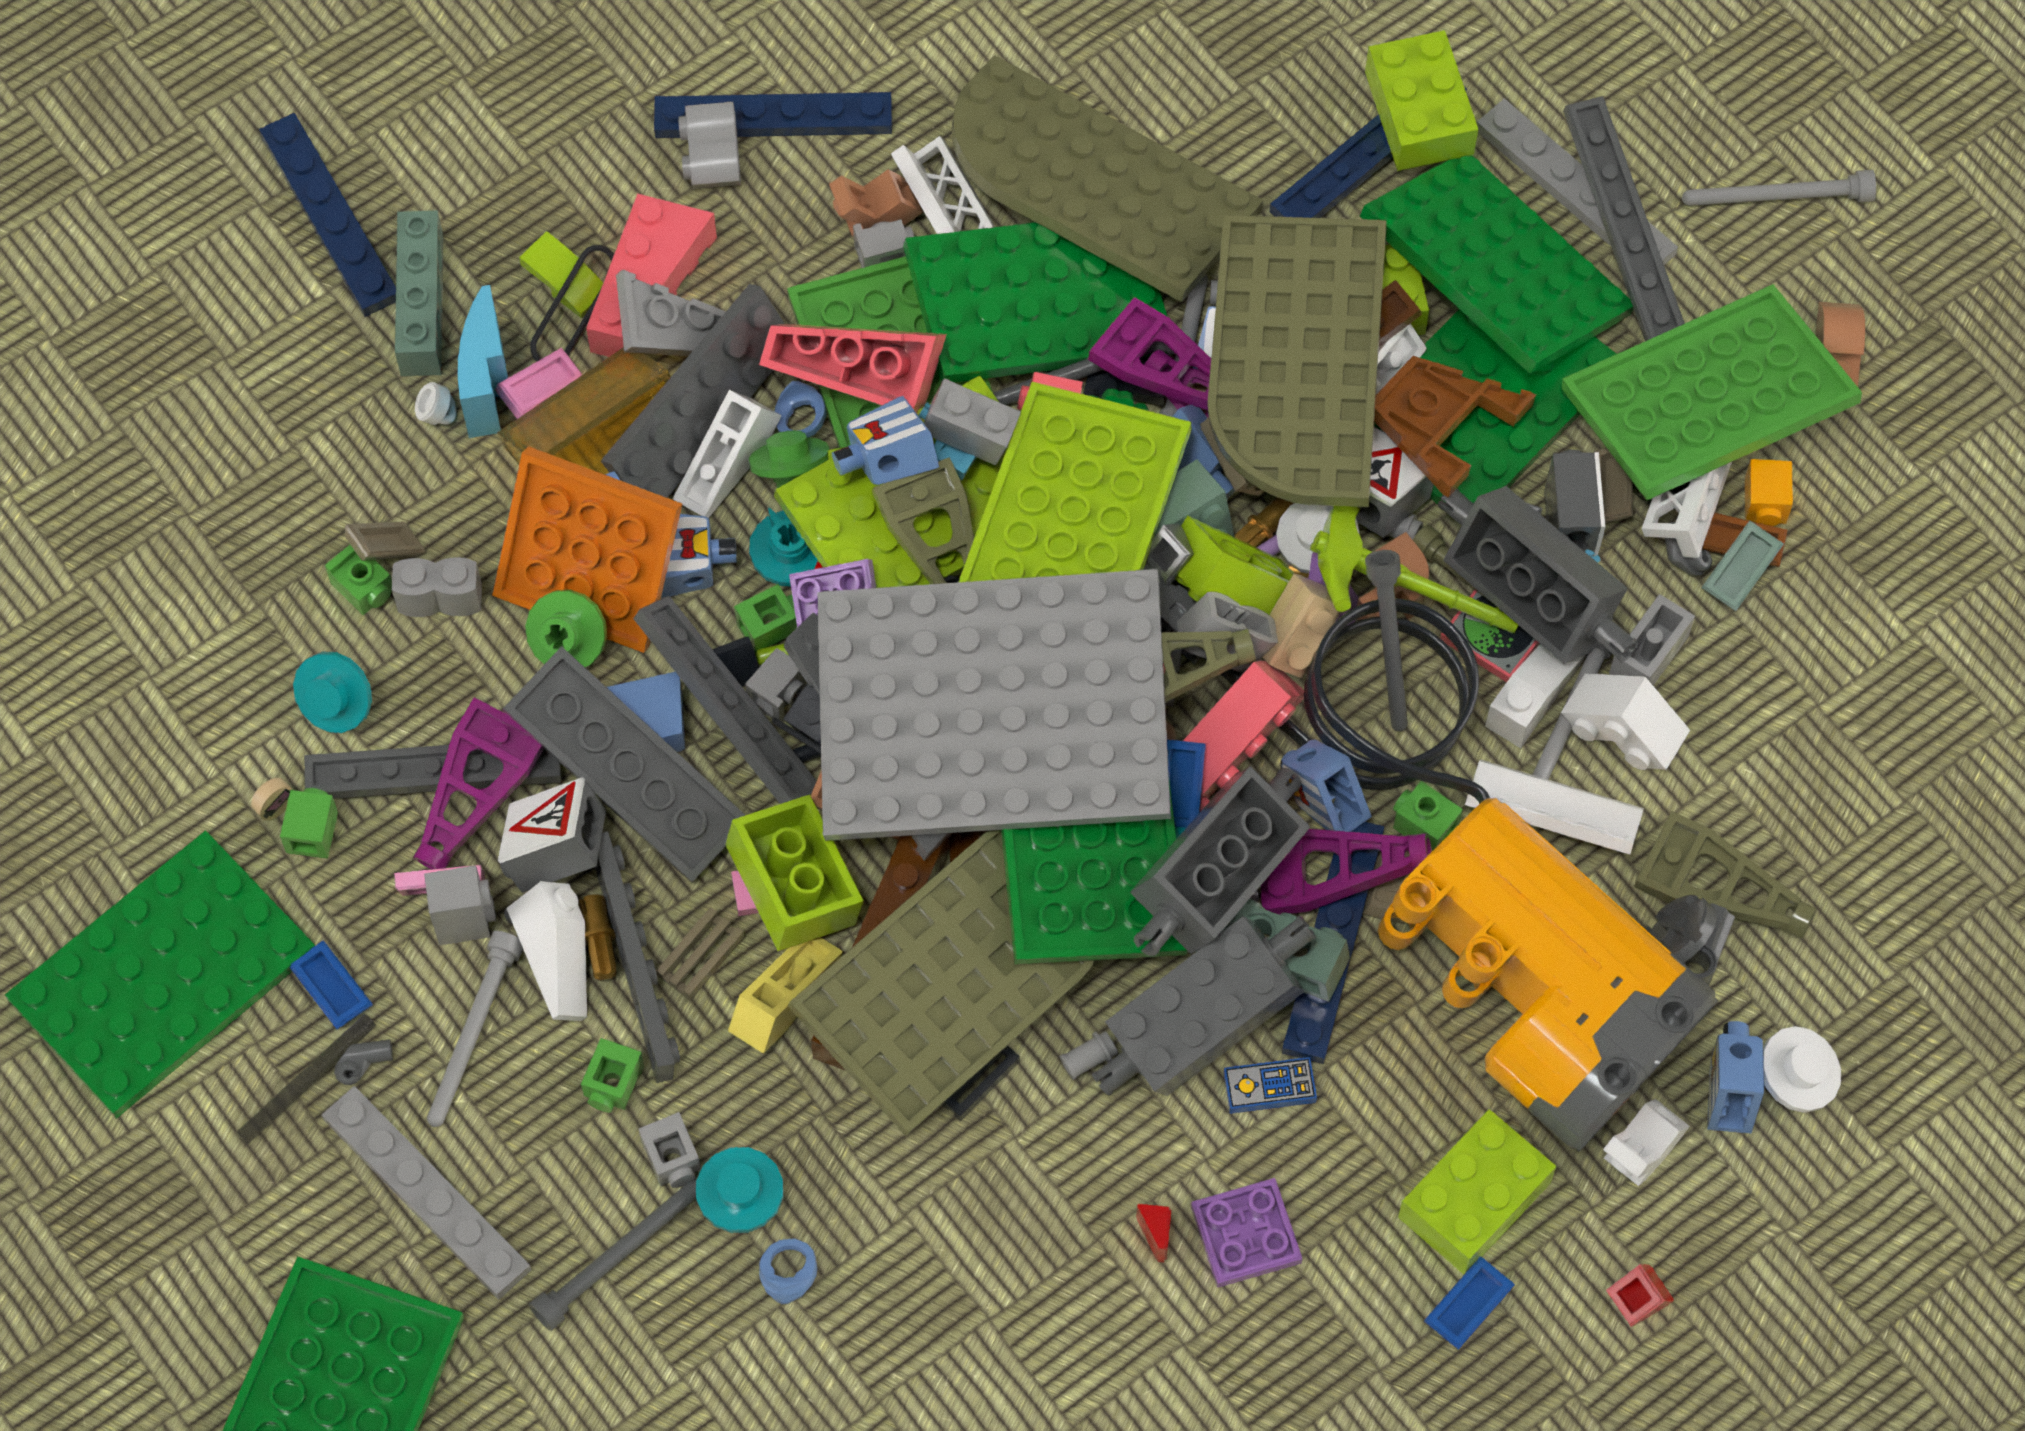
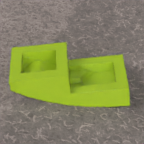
(552, 264)

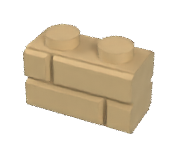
(1301, 621)

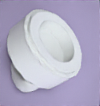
(435, 405)

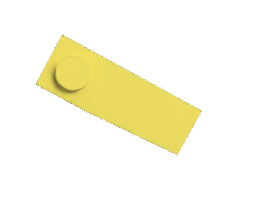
(763, 1006)

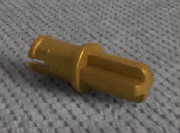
(1264, 524)
(598, 936)

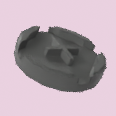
(1684, 926)

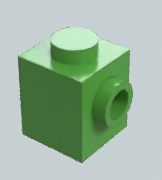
(1426, 812)
(309, 823)

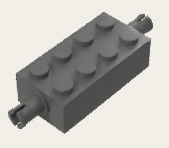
(1536, 575)
(1219, 861)
(1204, 1006)

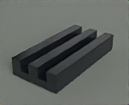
(968, 1104)

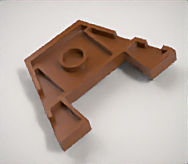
(1428, 403)

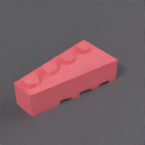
(658, 246)
(857, 361)
(1242, 722)

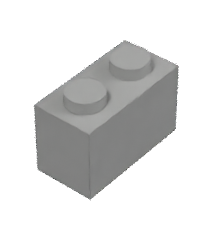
(970, 421)
(1659, 636)
(459, 905)

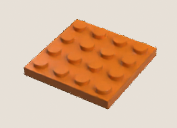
(588, 537)

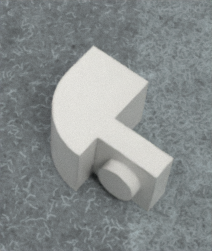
(1645, 1141)

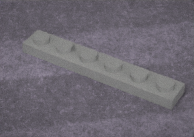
(1551, 168)
(426, 1192)

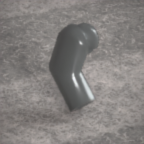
(1690, 565)
(358, 1059)

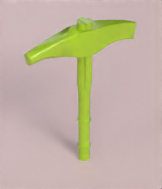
(1342, 551)

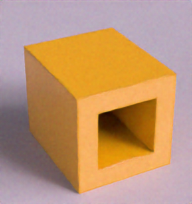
(1768, 491)

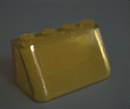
(590, 412)

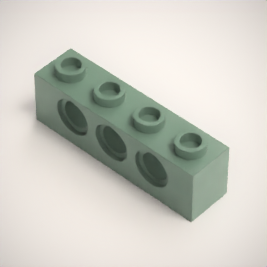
(419, 293)
(1321, 966)

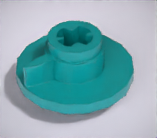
(779, 549)
(332, 692)
(739, 1189)

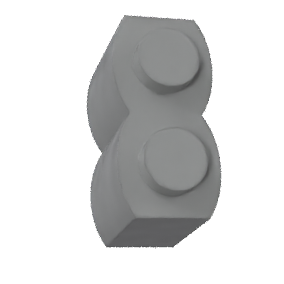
(712, 145)
(431, 587)
(1222, 613)

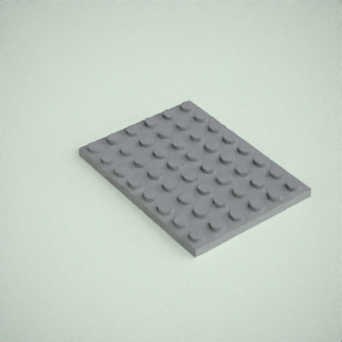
(992, 705)

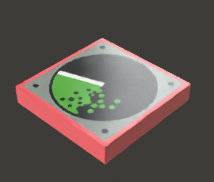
(1492, 646)

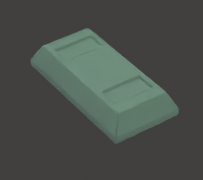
(1742, 565)

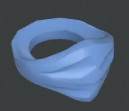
(796, 395)
(791, 1288)

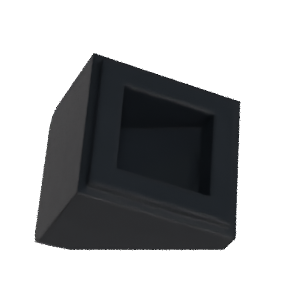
(739, 659)

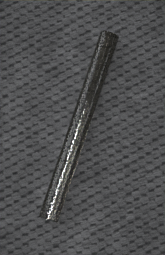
(305, 1079)

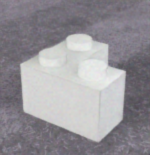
(1630, 715)

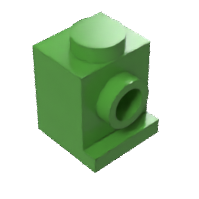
(346, 575)
(763, 607)
(611, 1062)

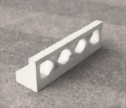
(930, 197)
(1694, 515)
(1561, 807)

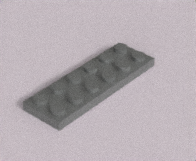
(672, 426)
(625, 763)

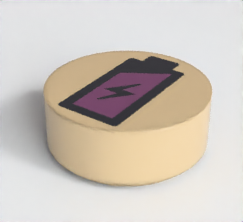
(271, 798)

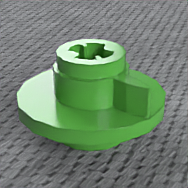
(788, 456)
(566, 621)

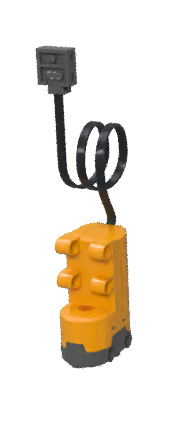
(1590, 981)

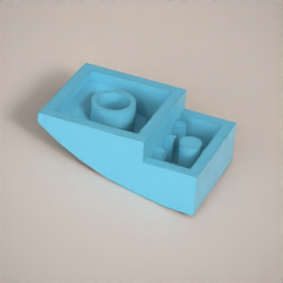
(481, 366)

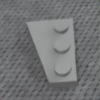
(659, 320)

